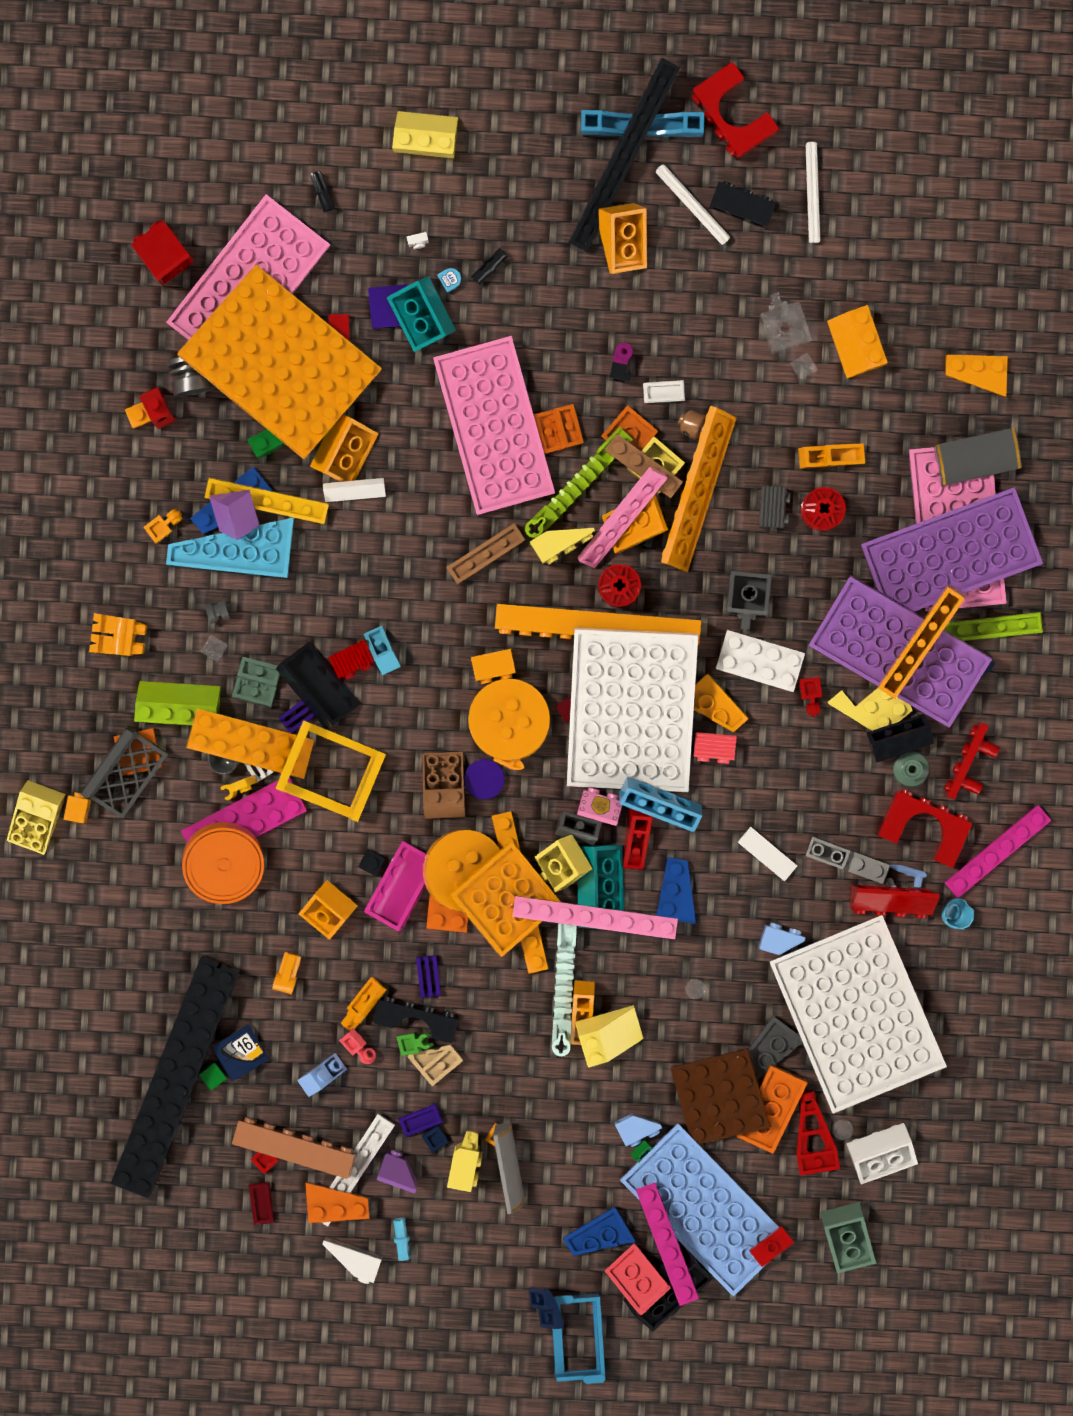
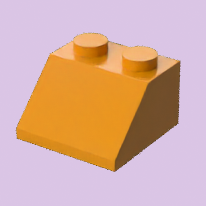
(328, 909)

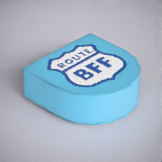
(450, 279)

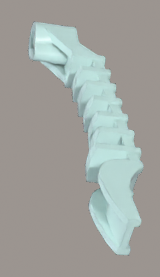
(563, 988)

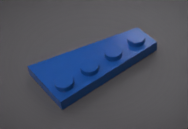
(205, 518)

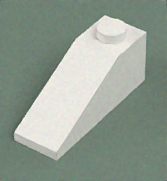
(357, 1261)

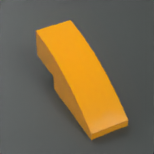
(831, 455)

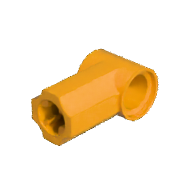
(286, 977)

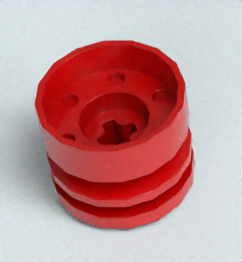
(811, 505)
(611, 594)

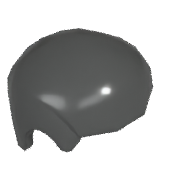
(221, 765)

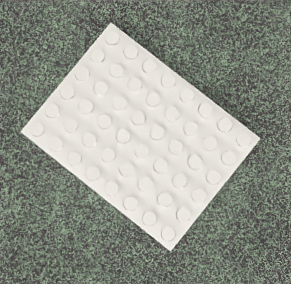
(631, 708)
(857, 1014)

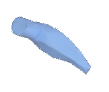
(918, 874)

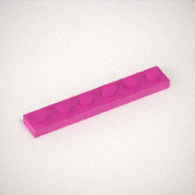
(997, 851)
(667, 1244)

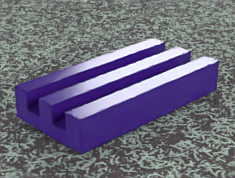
(290, 711)
(428, 976)

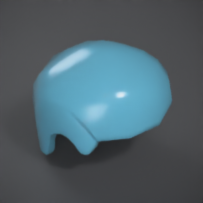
(957, 913)

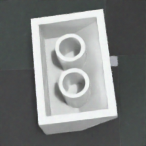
(882, 1153)

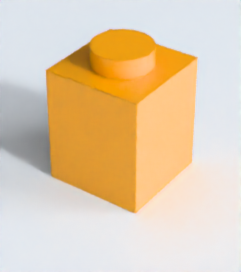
(77, 808)

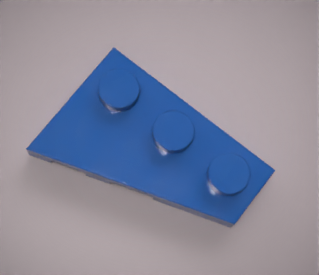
(676, 892)
(599, 1233)

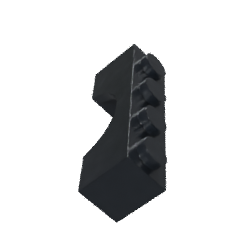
(391, 1012)

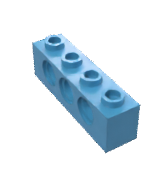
(660, 804)

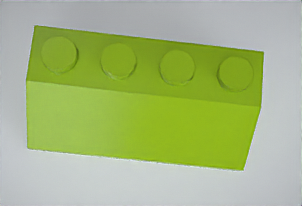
(174, 702)

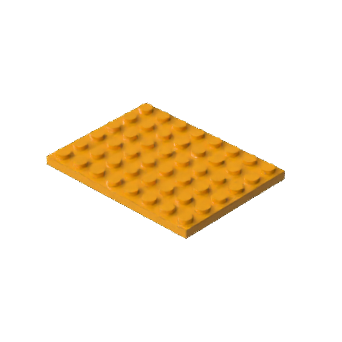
(279, 361)

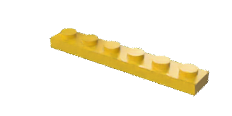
(273, 501)

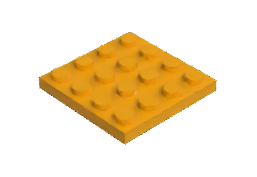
(490, 897)

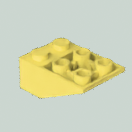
(555, 542)
(35, 817)

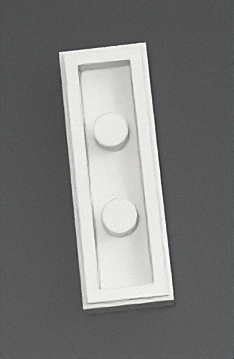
(354, 490)
(767, 853)

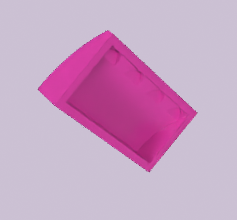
(399, 888)

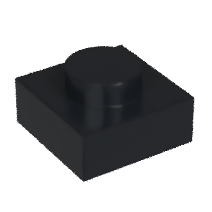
(371, 862)

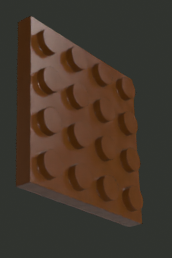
(720, 1096)

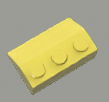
(425, 134)

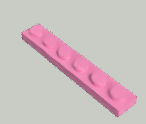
(622, 517)

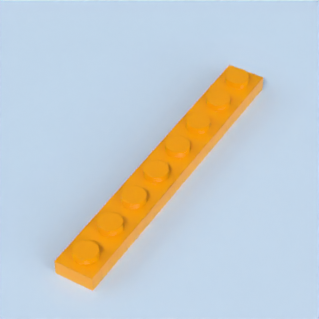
(532, 942)

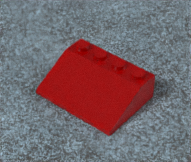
(893, 899)

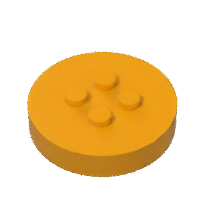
(509, 720)
(453, 861)

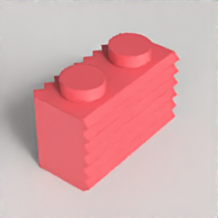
(714, 746)

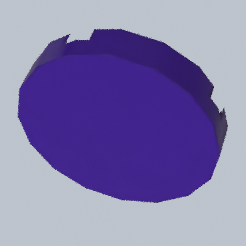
(484, 779)

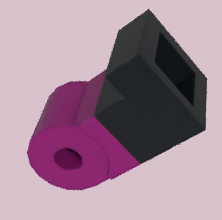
(621, 357)

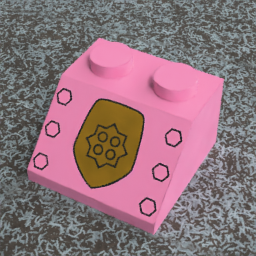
(599, 807)

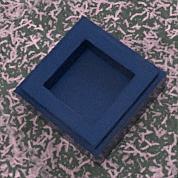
(435, 1138)

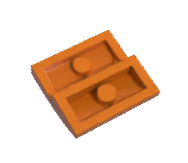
(558, 429)

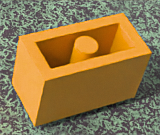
(493, 665)

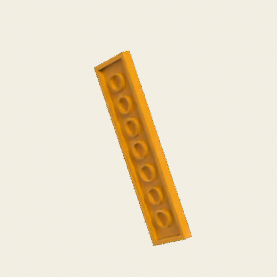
(698, 489)

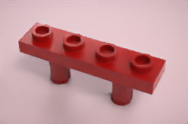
(961, 768)

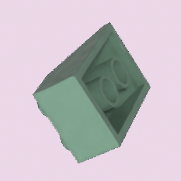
(848, 1237)

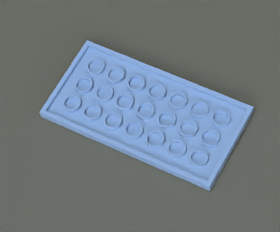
(704, 1207)

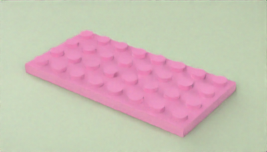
(266, 239)
(494, 425)
(934, 499)

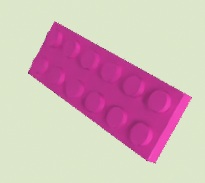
(256, 812)

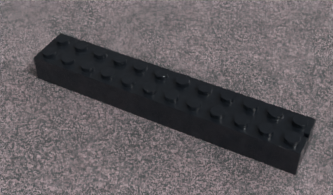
(175, 1076)

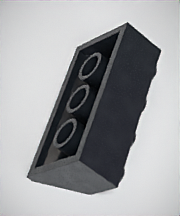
(668, 1302)

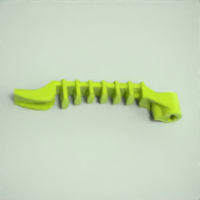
(574, 488)

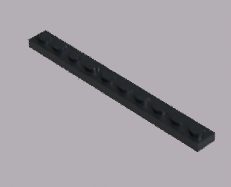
(624, 153)

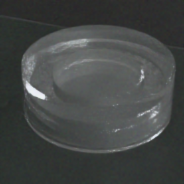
(695, 988)
(842, 1129)

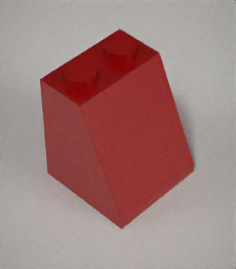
(162, 252)

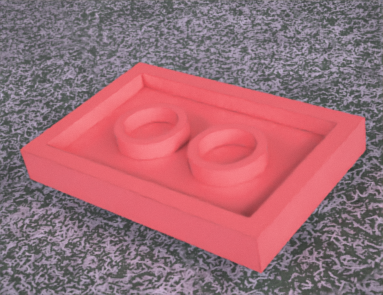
(637, 1279)

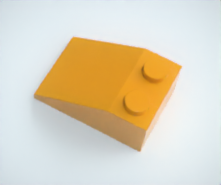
(624, 237)

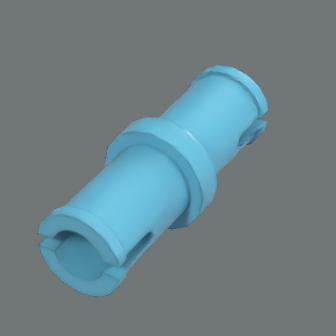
(401, 1239)

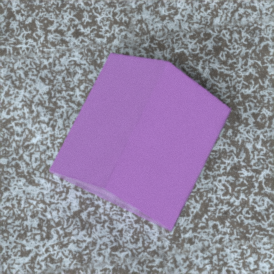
(235, 513)

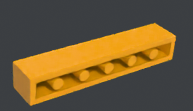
(922, 641)

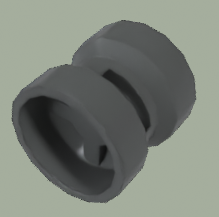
(217, 611)

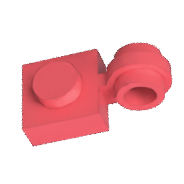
(355, 1044)

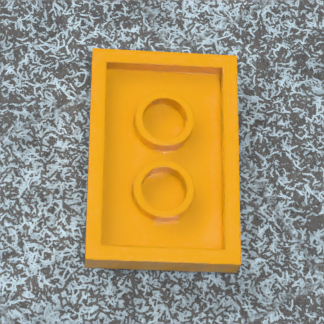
(645, 526)

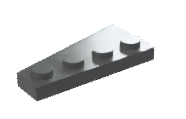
(772, 1045)

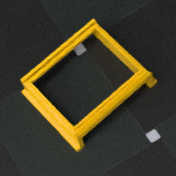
(366, 784)

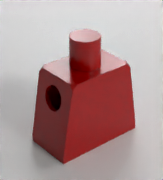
(157, 407)

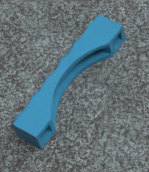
(664, 125)

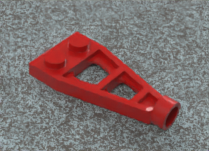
(820, 1160)

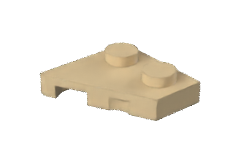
(436, 1062)

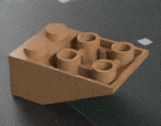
(443, 785)

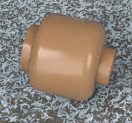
(692, 424)

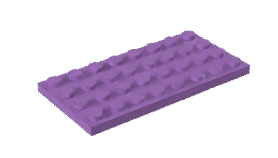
(956, 548)
(870, 631)

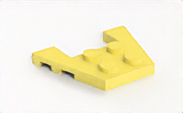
(873, 711)

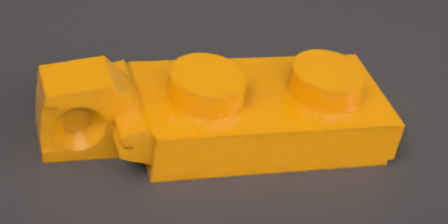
(363, 1003)

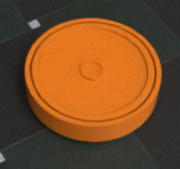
(222, 863)

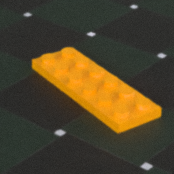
(246, 742)

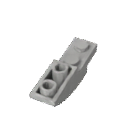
(848, 860)

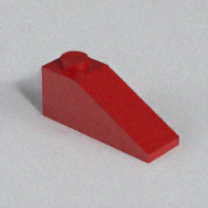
(636, 839)

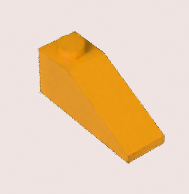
(582, 1006)

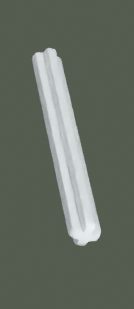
(812, 192)
(694, 206)

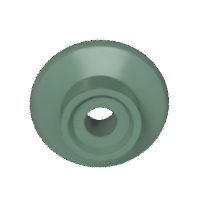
(902, 765)

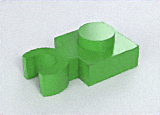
(412, 1043)

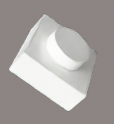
(418, 240)

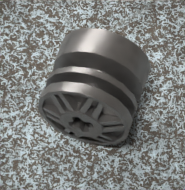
(190, 380)

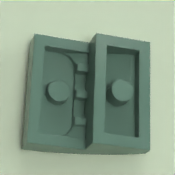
(256, 682)

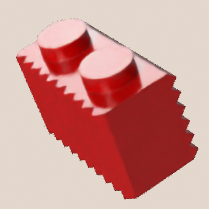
(352, 659)

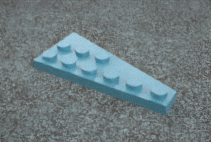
(259, 552)

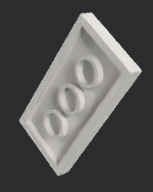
(760, 661)

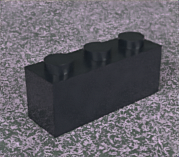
(742, 204)
(900, 738)

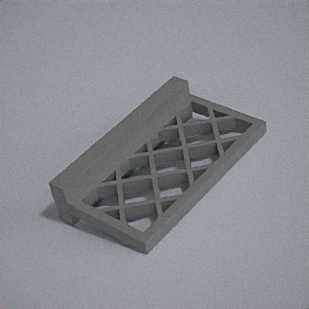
(110, 761)

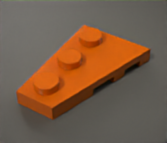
(334, 1205)

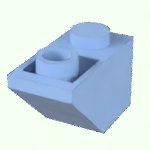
(777, 940)
(322, 1075)
(635, 1127)

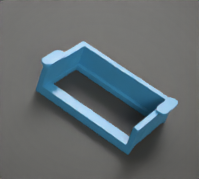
(590, 1375)

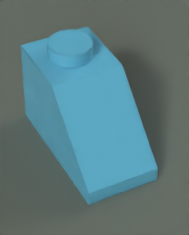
(382, 650)

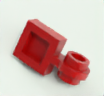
(811, 689)

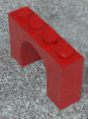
(738, 139)
(953, 828)

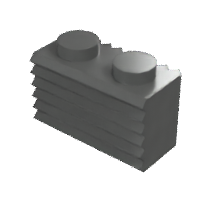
(773, 506)
(581, 828)

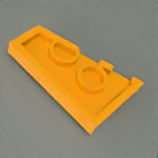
(980, 371)
(717, 705)

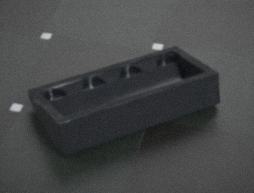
(317, 686)

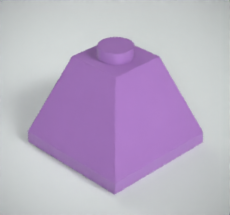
(397, 1171)

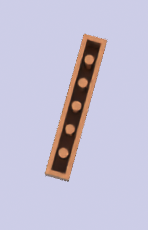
(294, 1148)

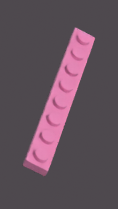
(595, 917)

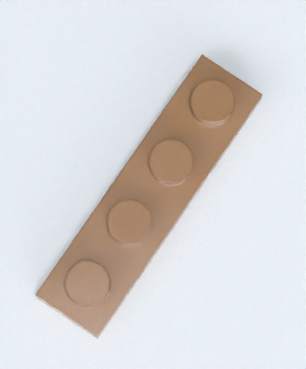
(640, 462)
(485, 553)

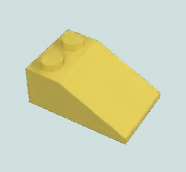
(608, 1035)

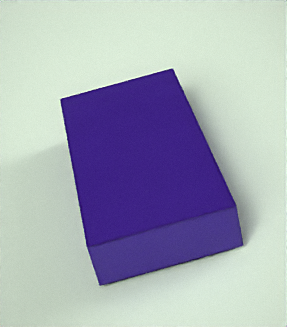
(420, 1120)

